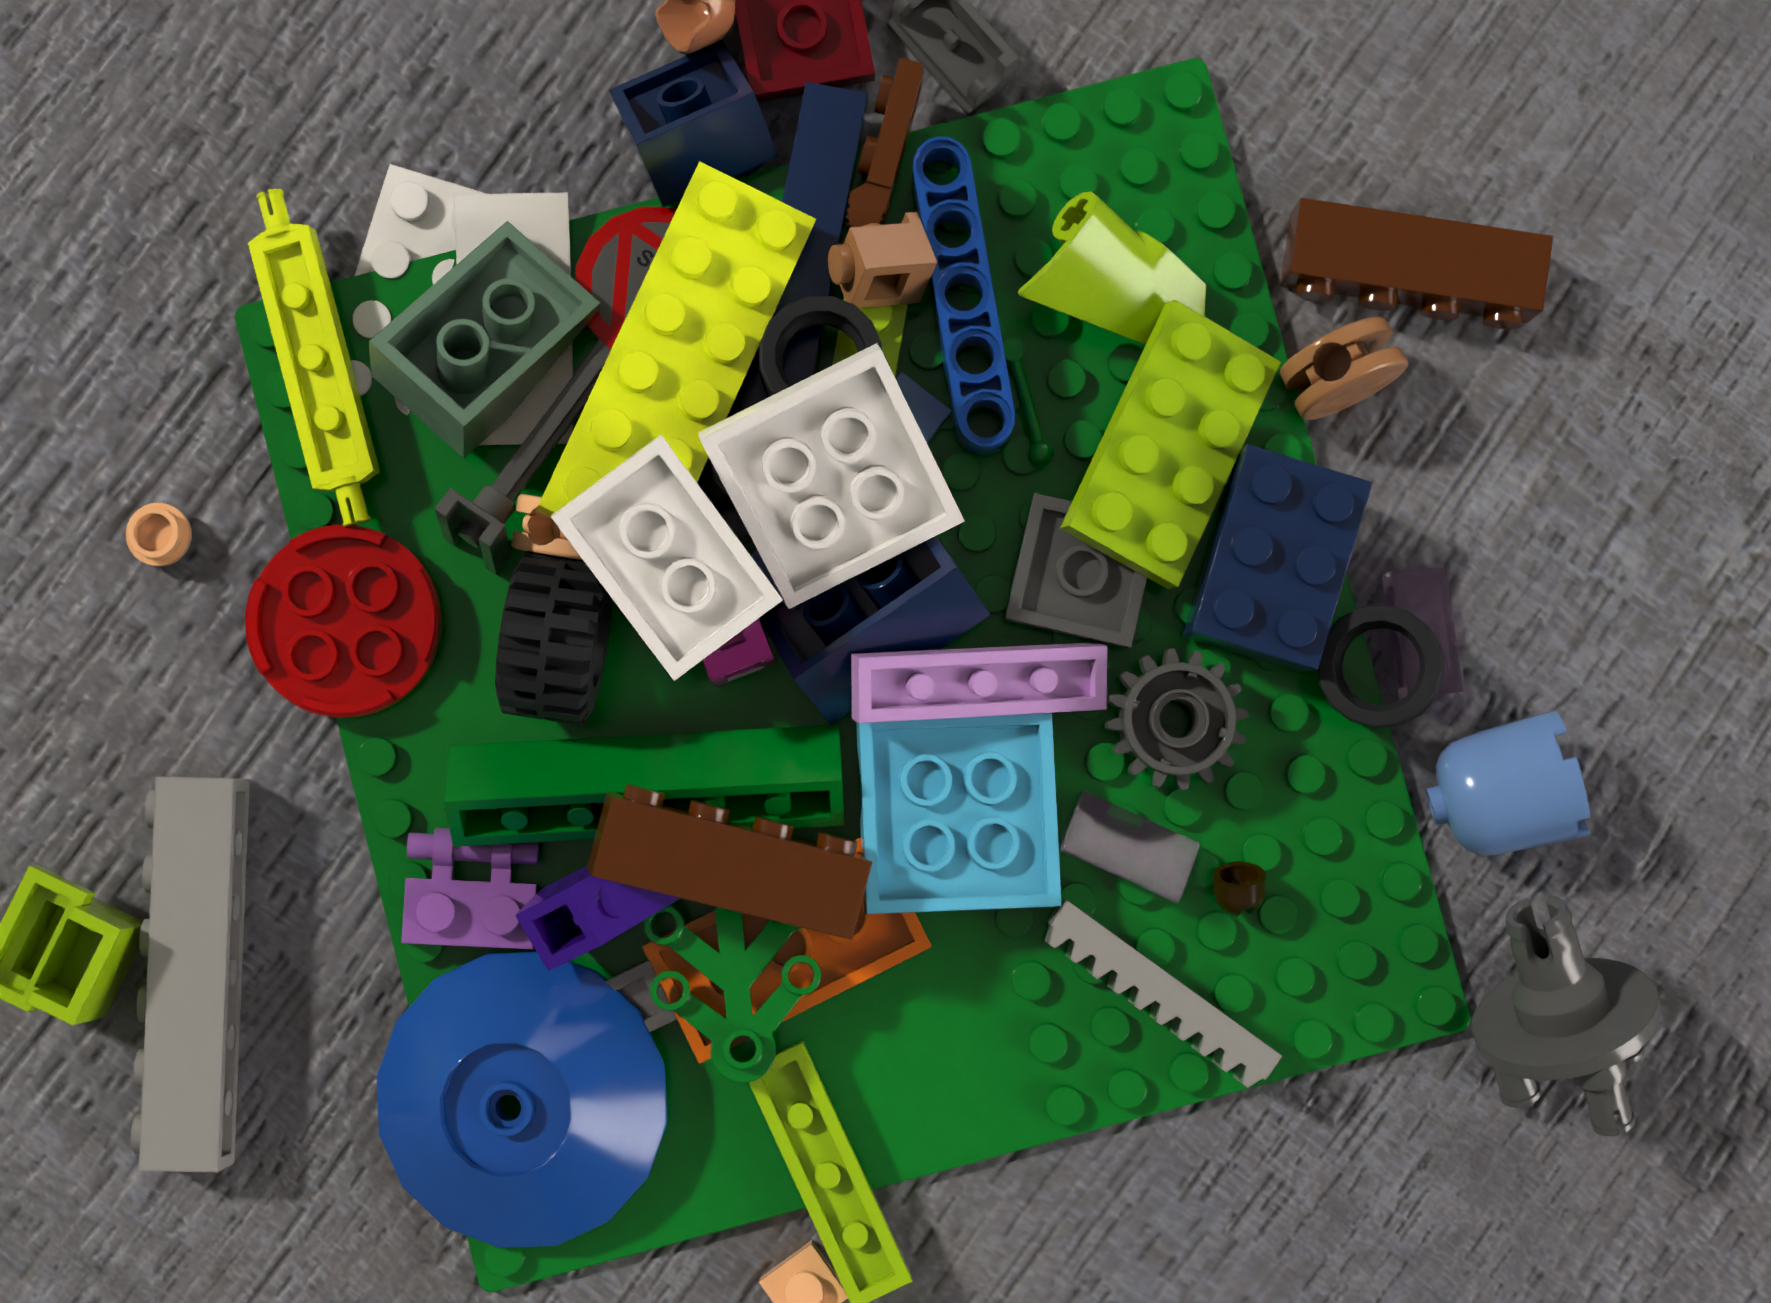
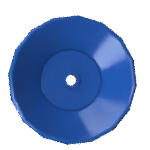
(584, 1087)

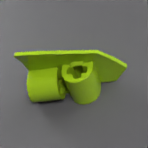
(1111, 272)

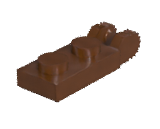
(884, 155)

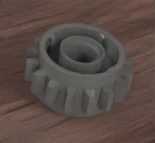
(1211, 713)

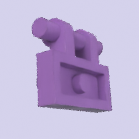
(461, 910)

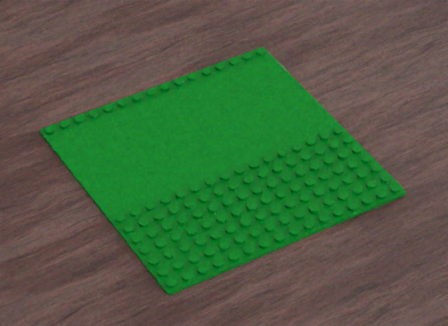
(990, 1028)

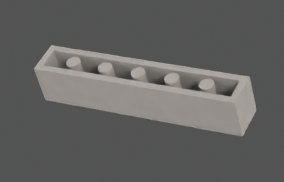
(191, 974)

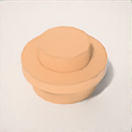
(158, 534)

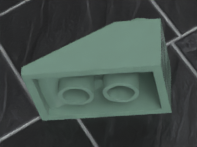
(481, 338)

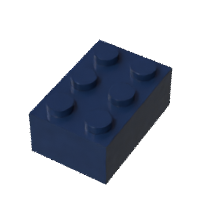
(1277, 559)

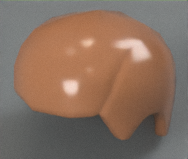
(694, 23)

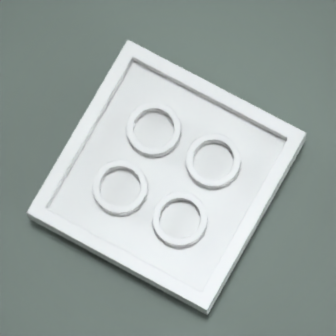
(831, 476)

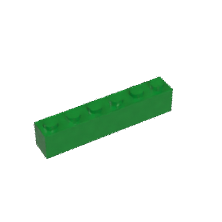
(561, 785)

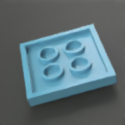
(959, 814)

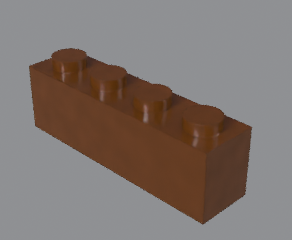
(1416, 263)
(728, 863)

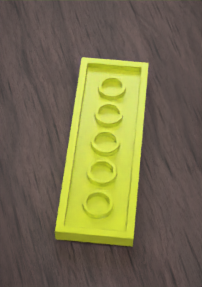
(686, 331)

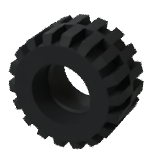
(552, 640)

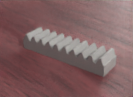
(1169, 998)

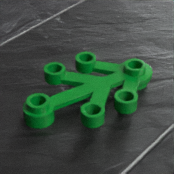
(734, 973)

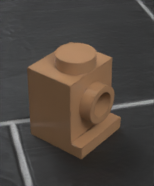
(883, 263)

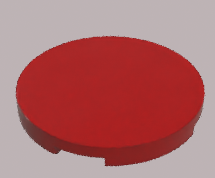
(343, 621)

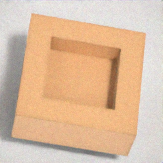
(803, 1279)

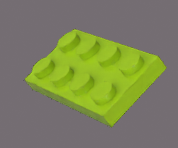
(1170, 445)

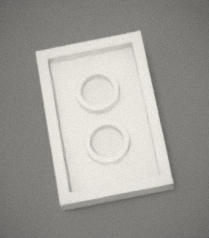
(666, 557)

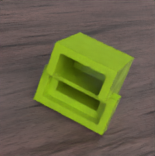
(64, 948)

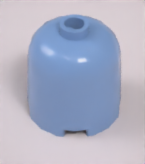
(1510, 788)

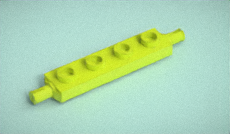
(313, 357)

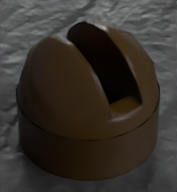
(1239, 887)

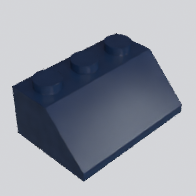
(896, 606)

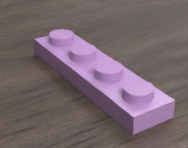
(978, 682)

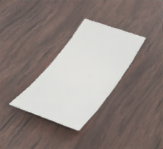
(545, 223)

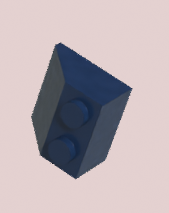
(694, 114)

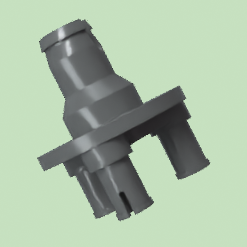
(1565, 1018)

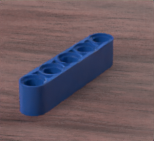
(969, 266)

